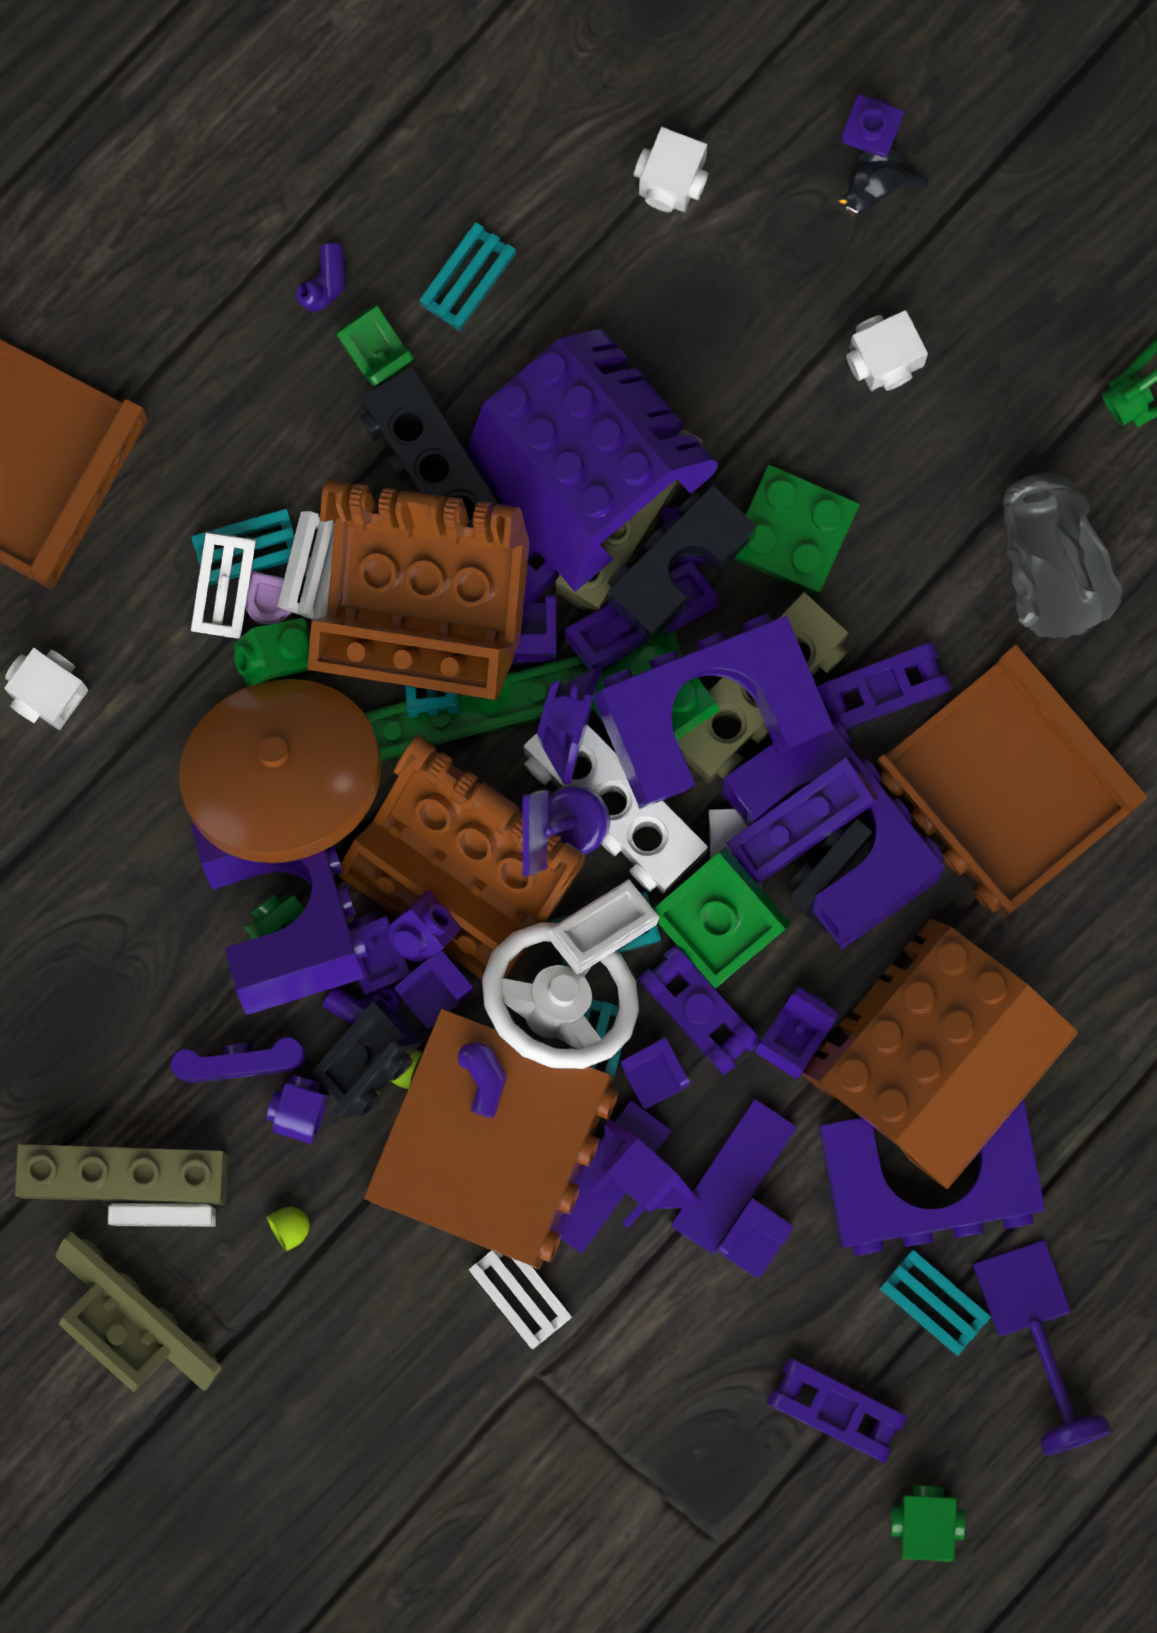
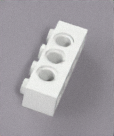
(679, 846)

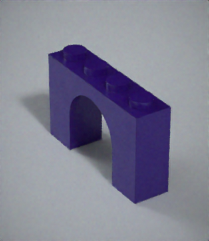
(761, 660)
(899, 861)
(306, 955)
(870, 1212)

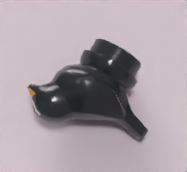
(876, 179)

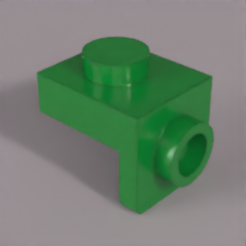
(374, 346)
(273, 651)

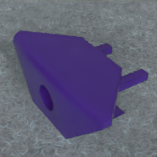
(566, 721)
(641, 1174)

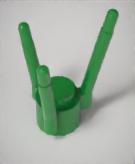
(1130, 398)

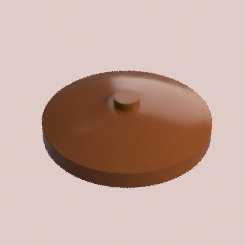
(280, 770)

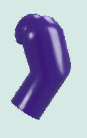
(326, 285)
(488, 1075)

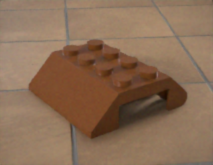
(421, 590)
(465, 847)
(942, 1051)

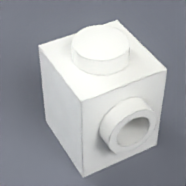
(672, 171)
(886, 351)
(44, 687)

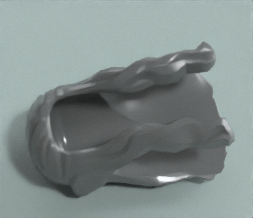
(1057, 558)

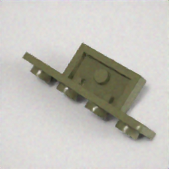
(123, 1326)

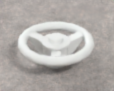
(555, 1005)

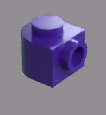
(423, 928)
(298, 1109)

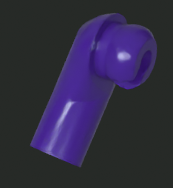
(350, 1008)

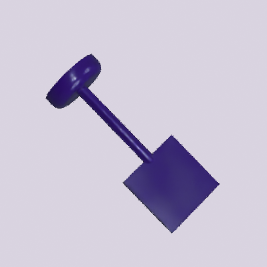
(571, 813)
(1024, 1293)

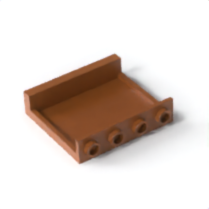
(56, 461)
(1009, 783)
(485, 1176)

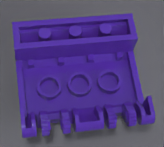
(582, 449)

